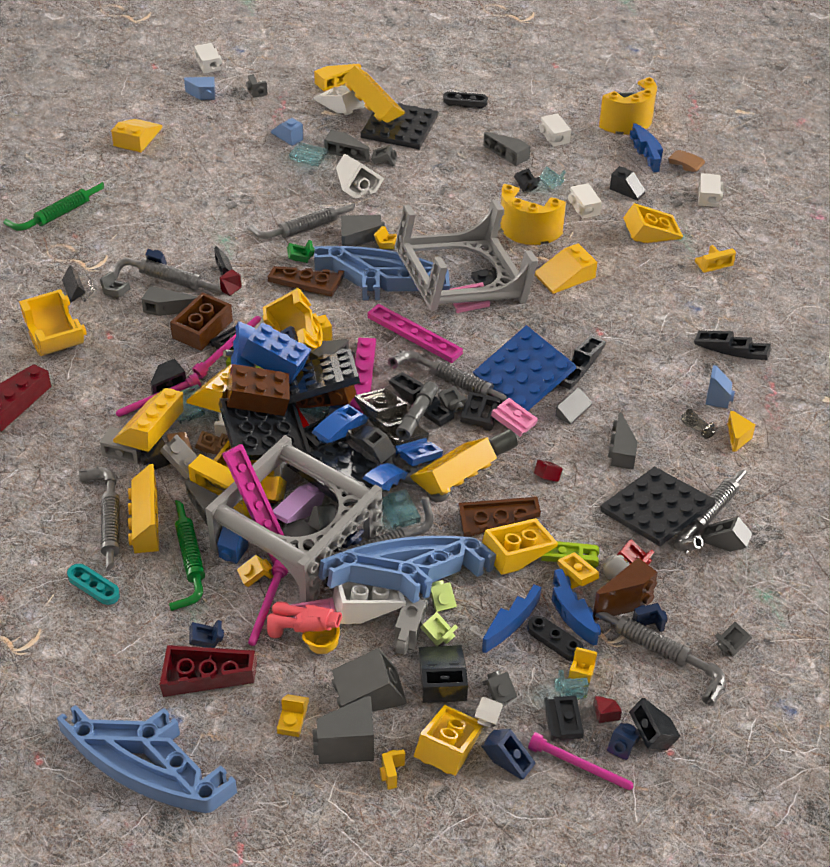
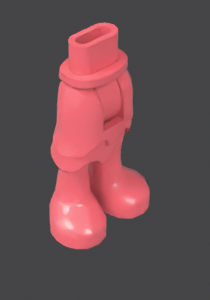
(307, 619)

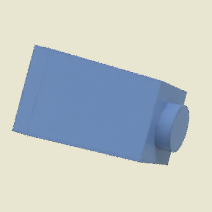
(200, 87)
(289, 131)
(719, 389)

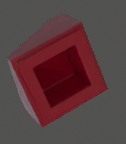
(230, 282)
(548, 470)
(606, 709)

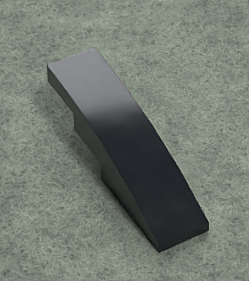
(726, 343)
(583, 358)
(410, 387)

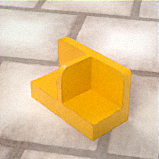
(715, 259)
(274, 488)

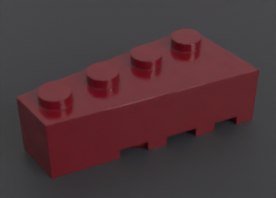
(21, 392)
(204, 669)

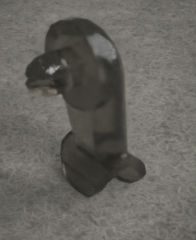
(692, 420)

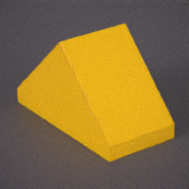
(739, 430)

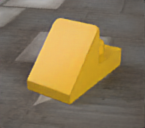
(578, 570)
(292, 715)

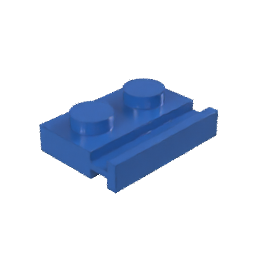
(418, 452)

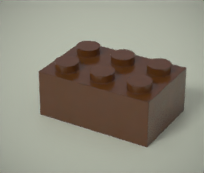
(201, 321)
(258, 390)

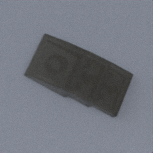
(386, 413)

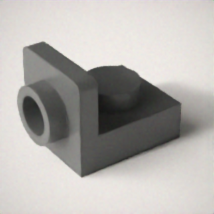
(383, 154)

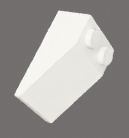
(340, 100)
(365, 602)

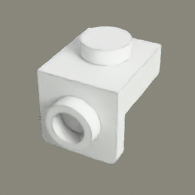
(488, 712)

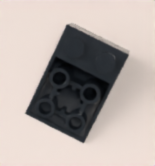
(443, 674)

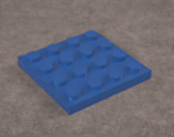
(525, 368)

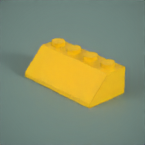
(372, 94)
(211, 392)
(152, 420)
(455, 466)
(144, 512)

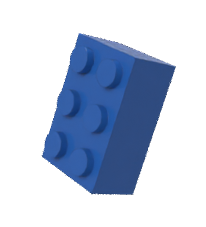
(275, 351)

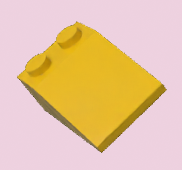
(134, 134)
(651, 225)
(567, 269)
(518, 544)
(448, 740)

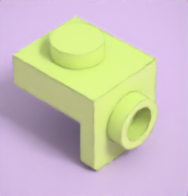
(442, 596)
(438, 629)

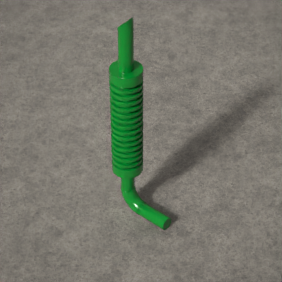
(56, 209)
(191, 557)

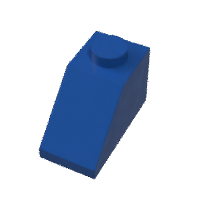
(231, 546)

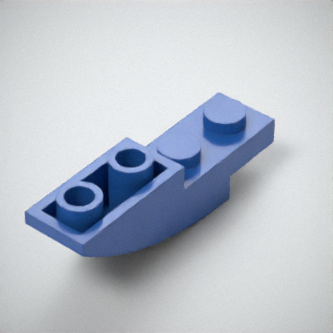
(647, 145)
(338, 424)
(574, 611)

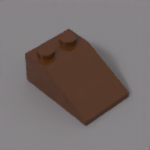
(627, 590)

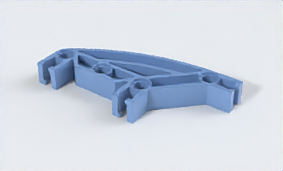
(370, 268)
(407, 563)
(110, 748)

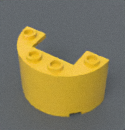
(621, 113)
(531, 222)
(295, 312)
(50, 323)

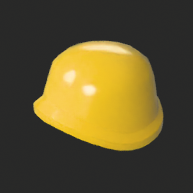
(322, 641)

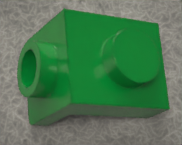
(299, 252)

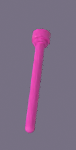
(202, 368)
(192, 380)
(279, 572)
(540, 744)

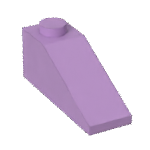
(299, 503)

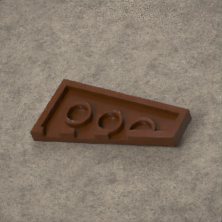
(307, 279)
(489, 514)

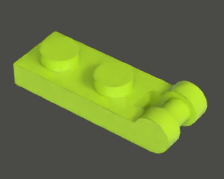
(567, 548)

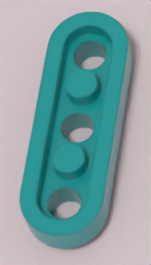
(105, 590)

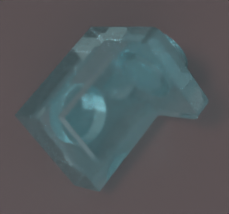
(551, 178)
(571, 687)

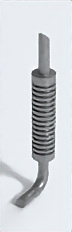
(303, 223)
(166, 273)
(404, 531)

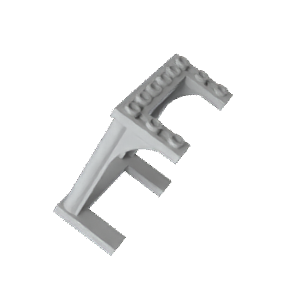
(481, 235)
(298, 561)

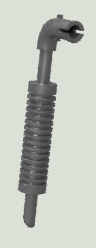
(448, 372)
(722, 496)
(109, 512)
(669, 649)

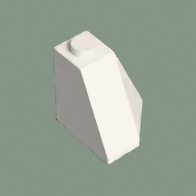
(357, 178)

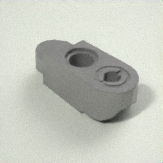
(408, 625)

